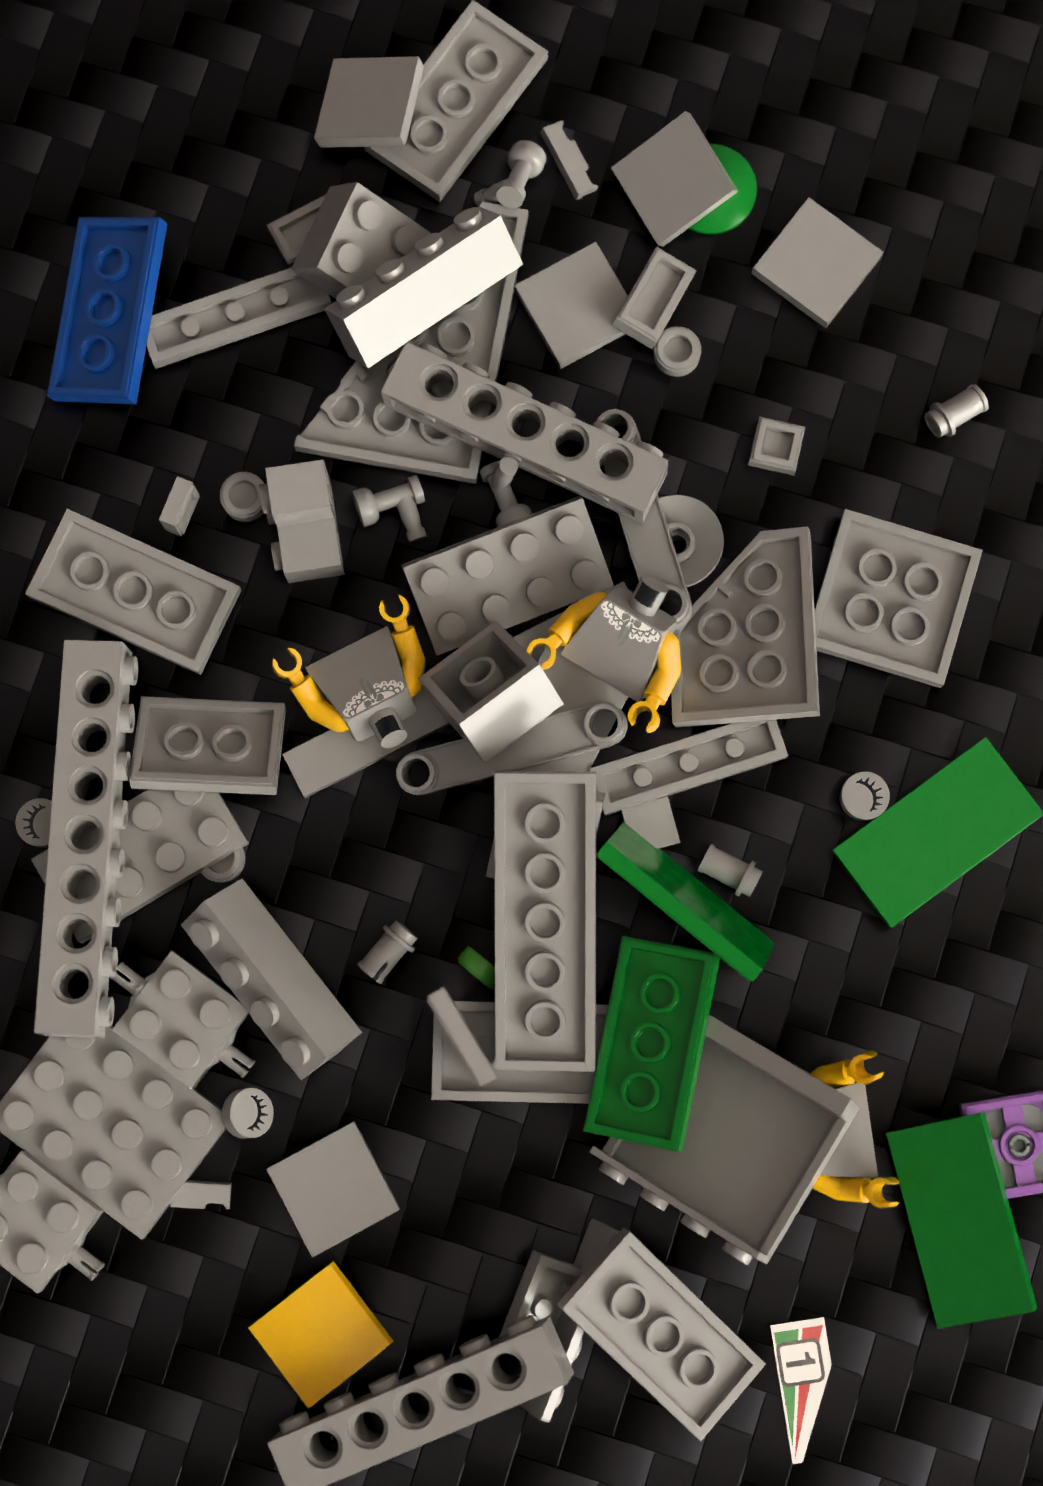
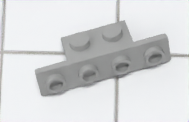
(542, 1287)

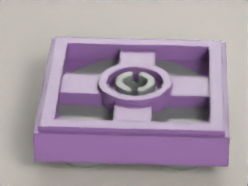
(1016, 1137)

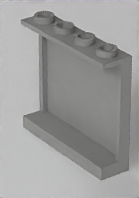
(749, 1146)

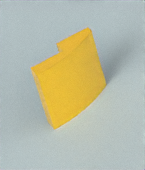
(321, 1334)

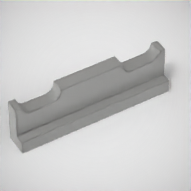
(568, 159)
(199, 1193)

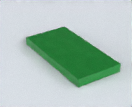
(937, 832)
(687, 901)
(652, 1043)
(961, 1220)

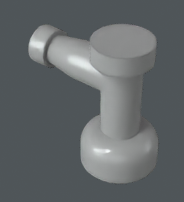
(525, 161)
(499, 476)
(403, 496)

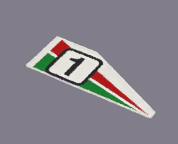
(803, 1371)

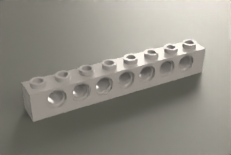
(83, 668)

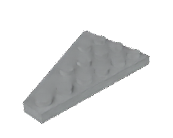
(360, 427)

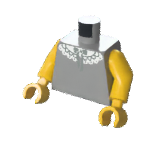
(623, 643)
(365, 684)
(854, 1159)

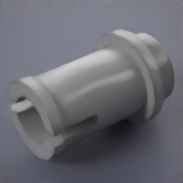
(946, 417)
(730, 870)
(388, 951)

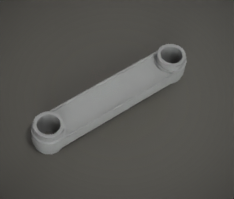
(651, 541)
(548, 741)

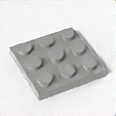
(894, 597)

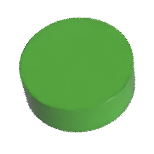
(478, 967)

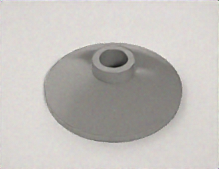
(700, 529)

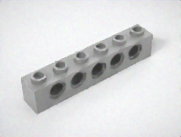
(425, 365)
(307, 1463)

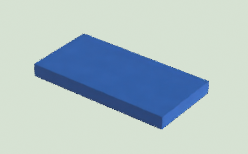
(107, 310)

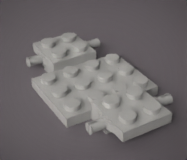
(114, 1120)

